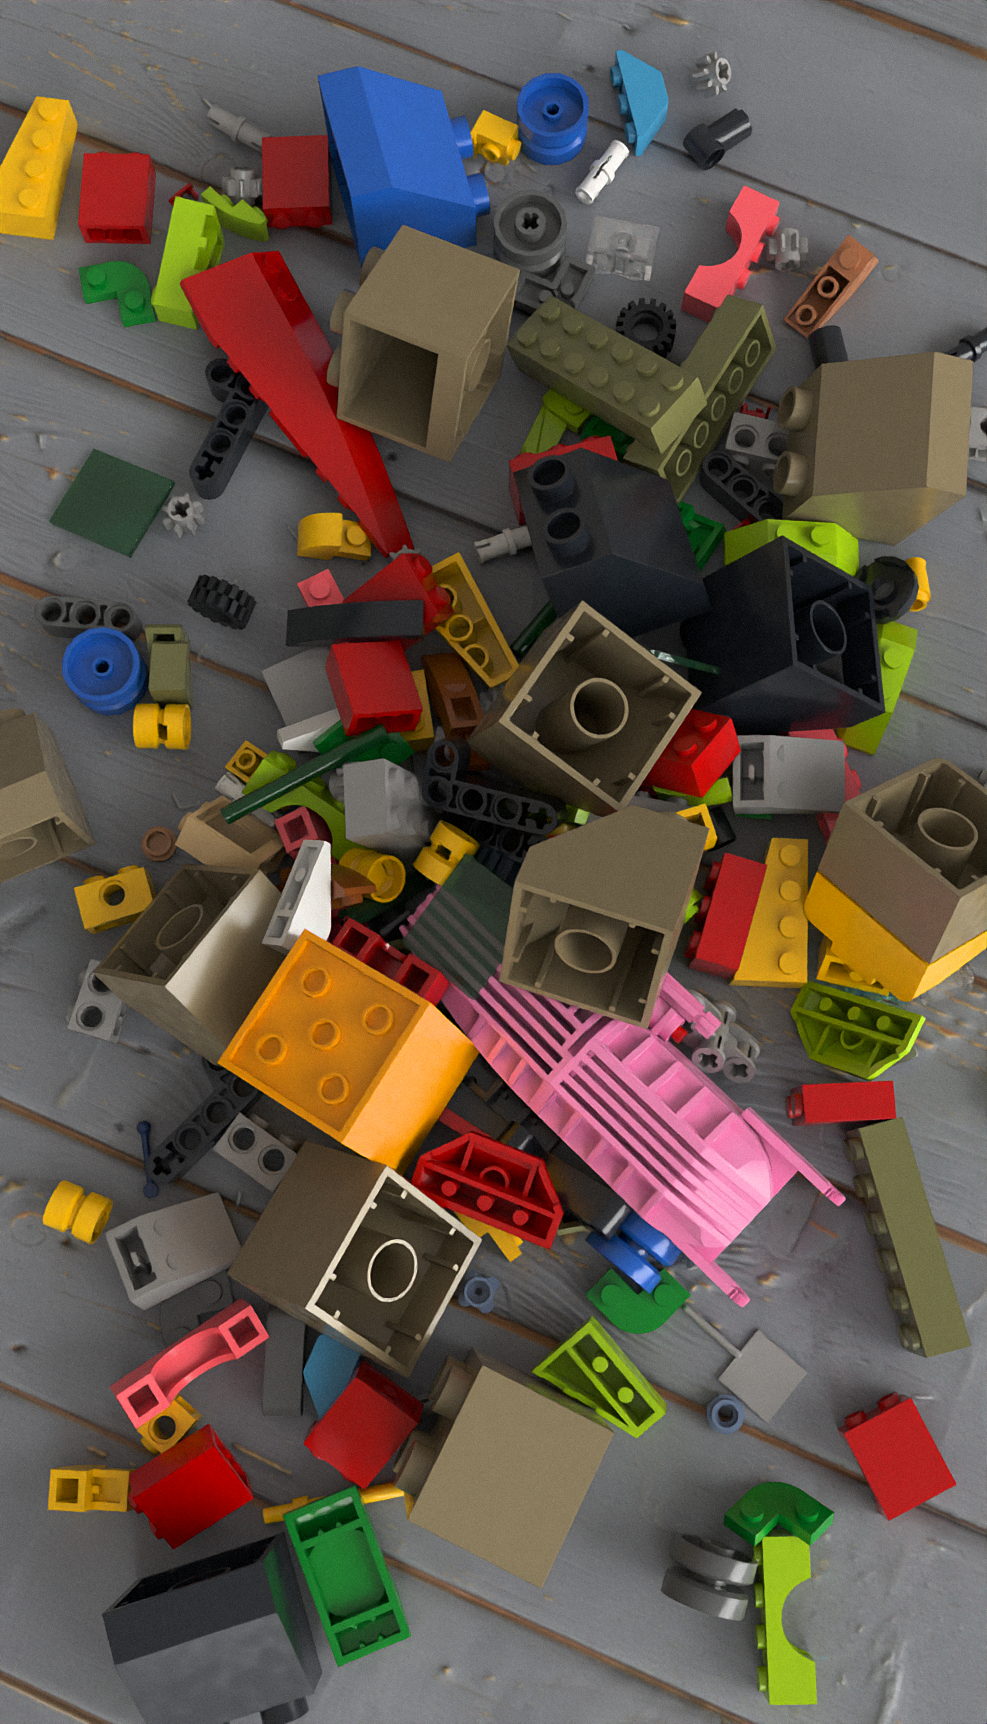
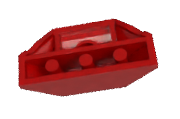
(492, 1186)

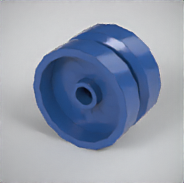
(552, 118)
(105, 671)
(633, 1246)

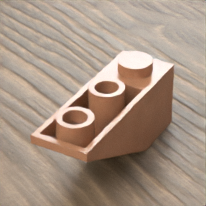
(832, 286)

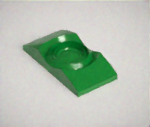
(347, 1575)

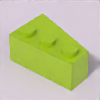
(191, 247)
(602, 1377)

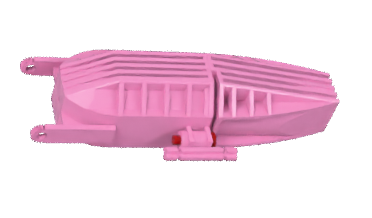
(638, 1110)

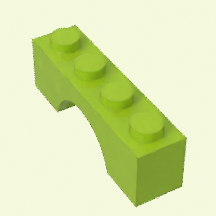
(311, 795)
(786, 1670)

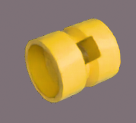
(150, 723)
(435, 862)
(380, 868)
(74, 1210)

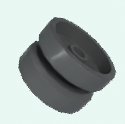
(530, 232)
(709, 1576)

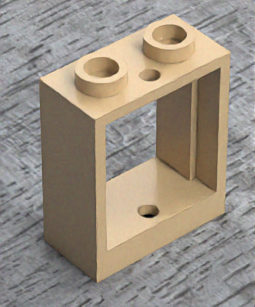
(241, 844)

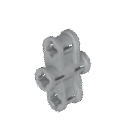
(725, 1046)

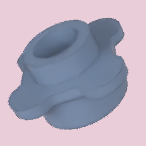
(483, 1301)

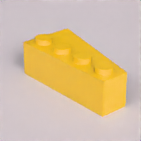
(37, 170)
(472, 629)
(779, 929)

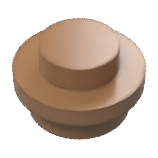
(159, 844)

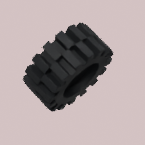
(651, 315)
(221, 602)

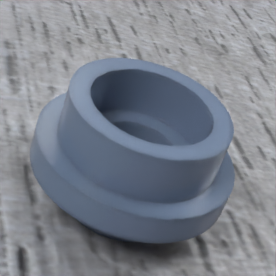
(737, 1414)

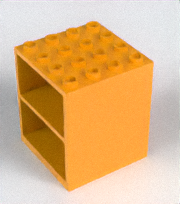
(351, 1052)

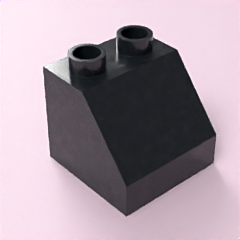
(611, 541)
(788, 642)
(217, 1639)

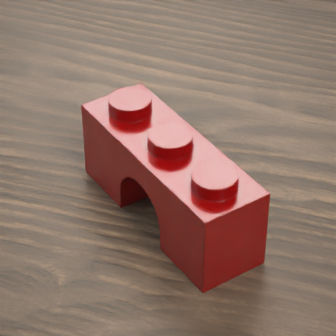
(378, 954)

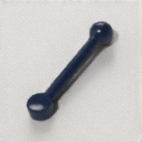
(150, 1189)

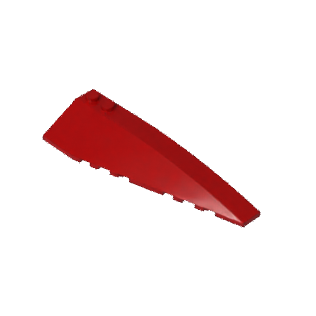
(276, 343)

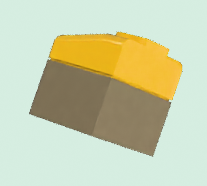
(906, 879)

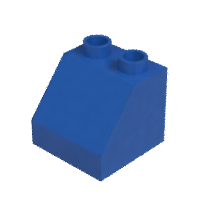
(399, 159)

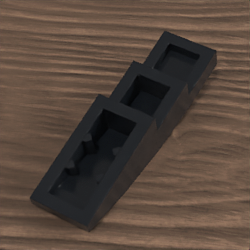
(355, 623)
(506, 1103)

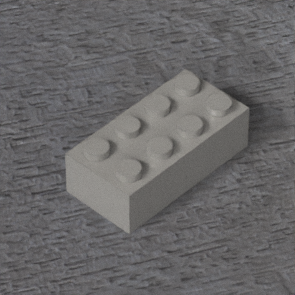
(388, 809)

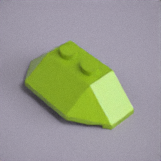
(820, 538)
(896, 651)
(852, 1030)

